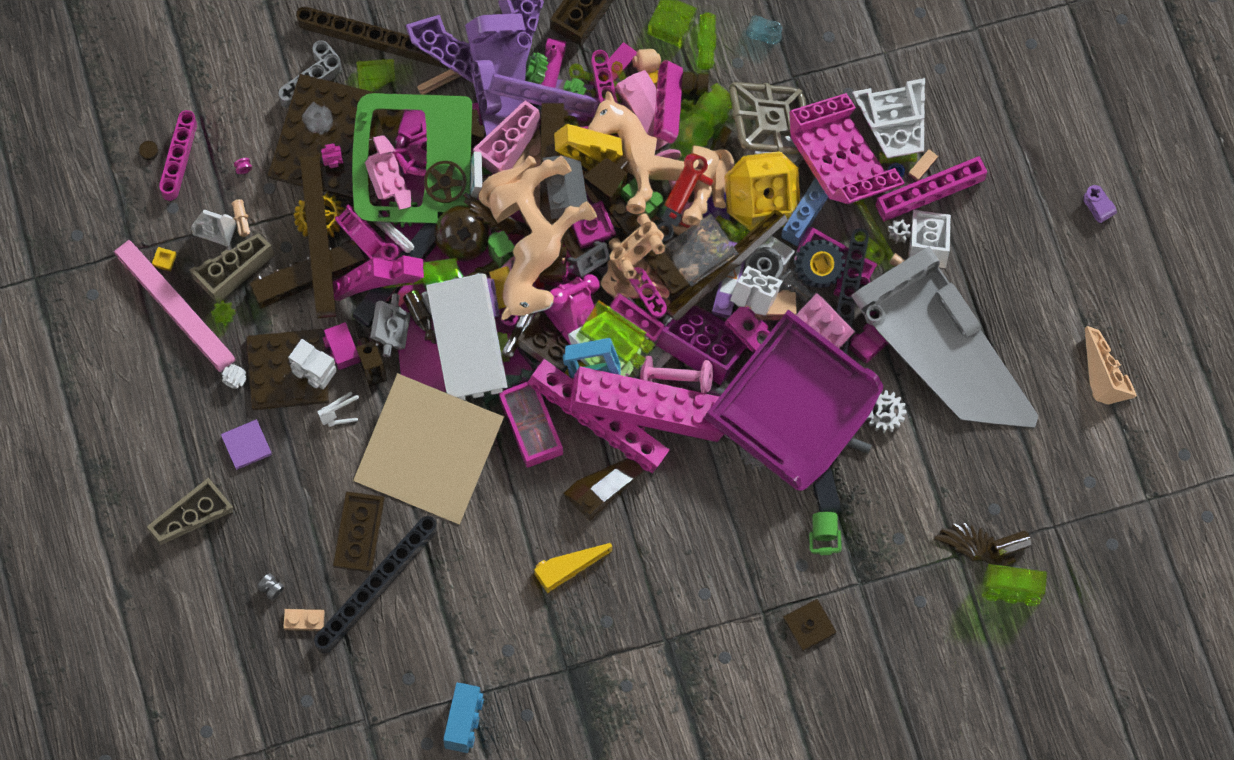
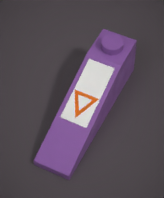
(723, 306)

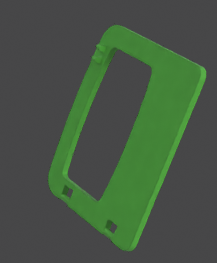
(447, 140)

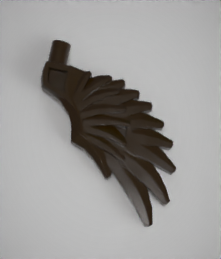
(484, 213)
(972, 544)

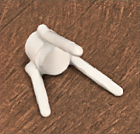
(328, 415)

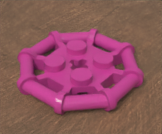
(414, 150)

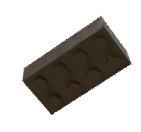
(578, 18)

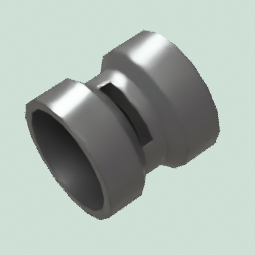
(270, 587)

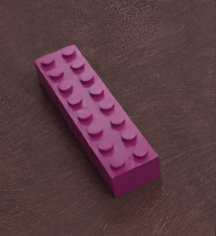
(643, 403)

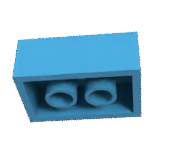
(463, 718)

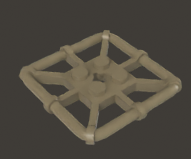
(761, 114)

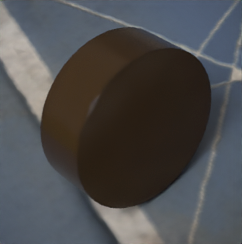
(148, 150)

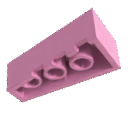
(509, 138)

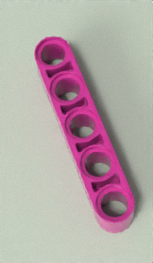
(668, 101)
(178, 146)

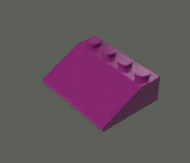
(700, 338)

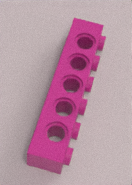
(931, 188)
(749, 338)

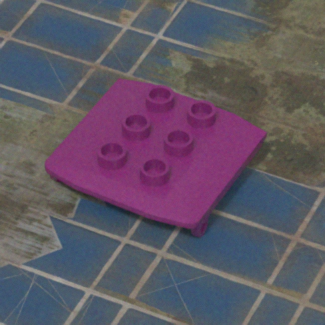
(796, 402)

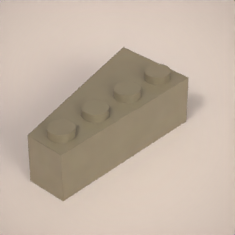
(233, 267)
(191, 512)

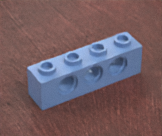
(804, 213)

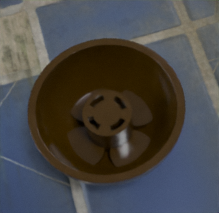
(456, 245)

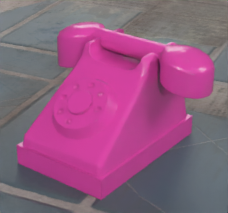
(572, 303)

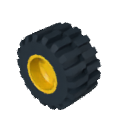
(819, 263)

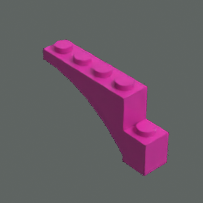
(377, 274)

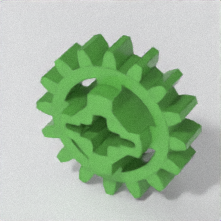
(536, 68)

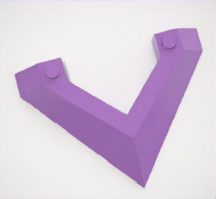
(433, 39)

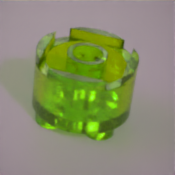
(715, 105)

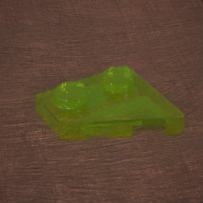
(375, 73)

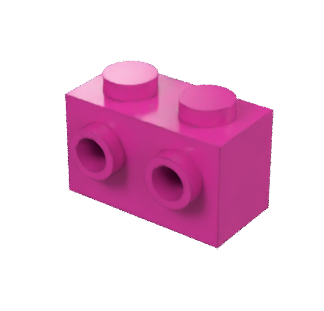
(341, 346)

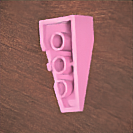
(639, 96)

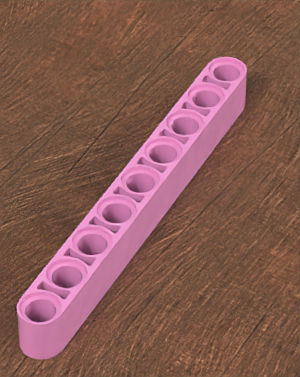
(174, 306)

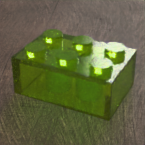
(1013, 584)

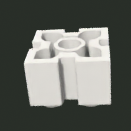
(756, 291)
(312, 364)

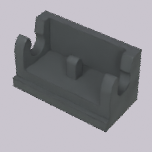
(589, 260)

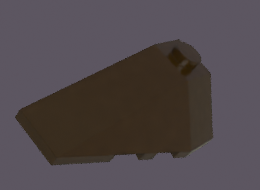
(598, 489)

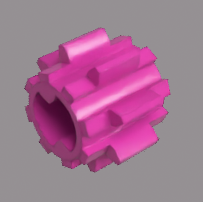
(332, 155)

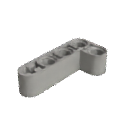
(321, 67)

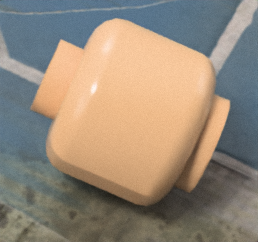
(646, 60)

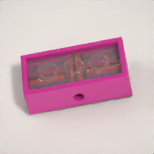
(530, 424)

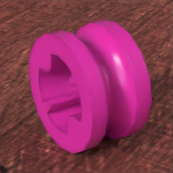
(242, 165)

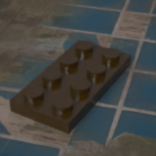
(359, 532)

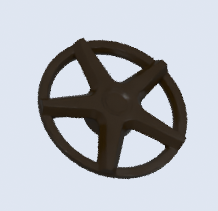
(445, 181)

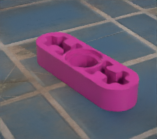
(650, 307)

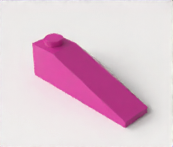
(813, 234)

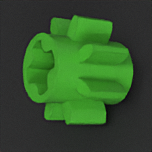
(575, 86)

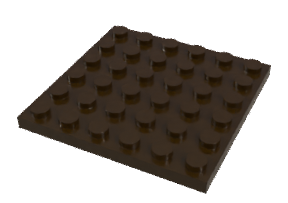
(299, 141)

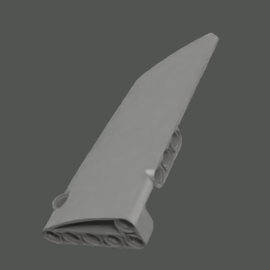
(943, 342)

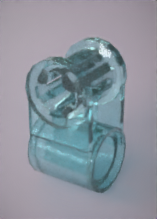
(763, 29)

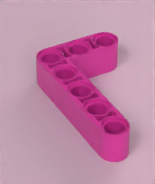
(602, 69)

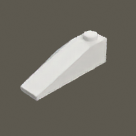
(214, 227)

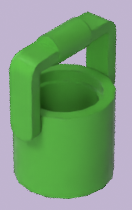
(825, 529)

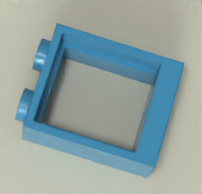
(592, 349)

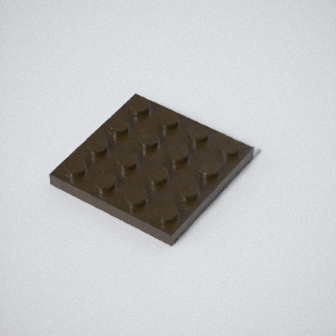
(271, 374)

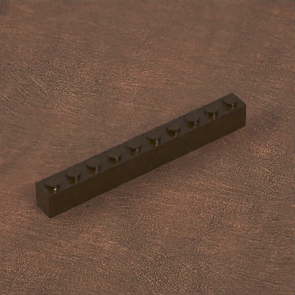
(552, 119)

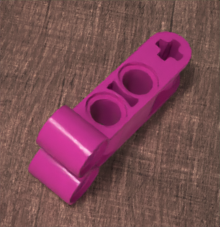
(366, 236)

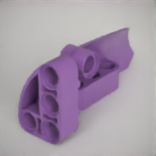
(496, 47)

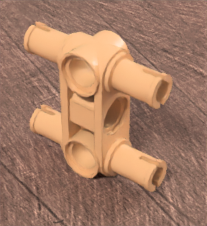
(636, 246)

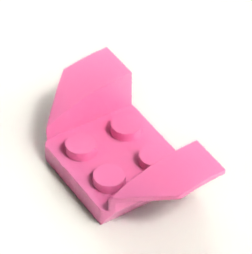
(386, 174)

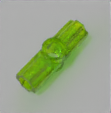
(706, 41)

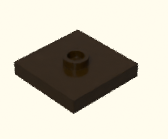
(809, 624)

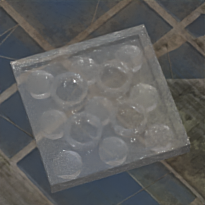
(701, 250)

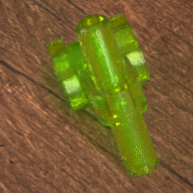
(735, 232)

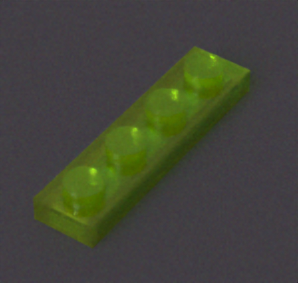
(435, 271)

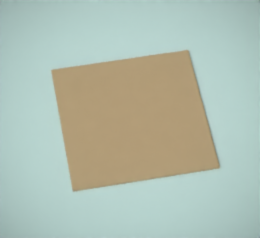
(428, 448)

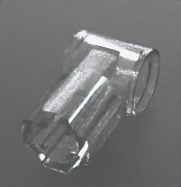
(792, 283)

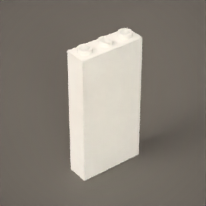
(467, 336)

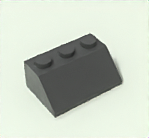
(565, 189)

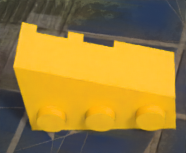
(587, 145)

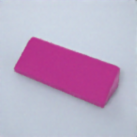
(637, 316)

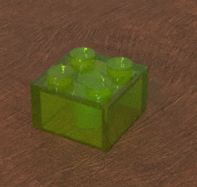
(672, 21)

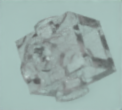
(317, 118)

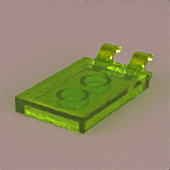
(625, 335)

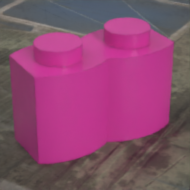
(867, 343)

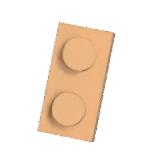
(304, 619)

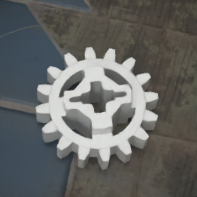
(884, 403)

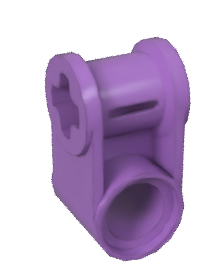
(1100, 205)

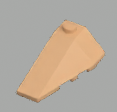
(1104, 375)

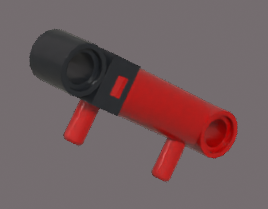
(671, 211)

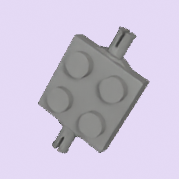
(390, 325)

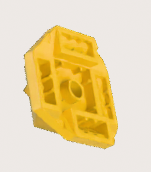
(751, 177)

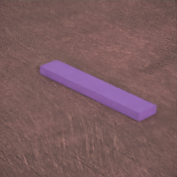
(540, 94)

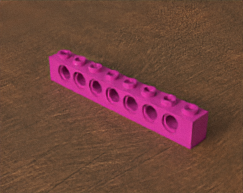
(639, 438)

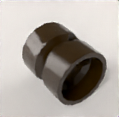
(694, 84)

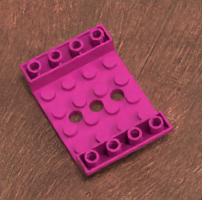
(827, 131)

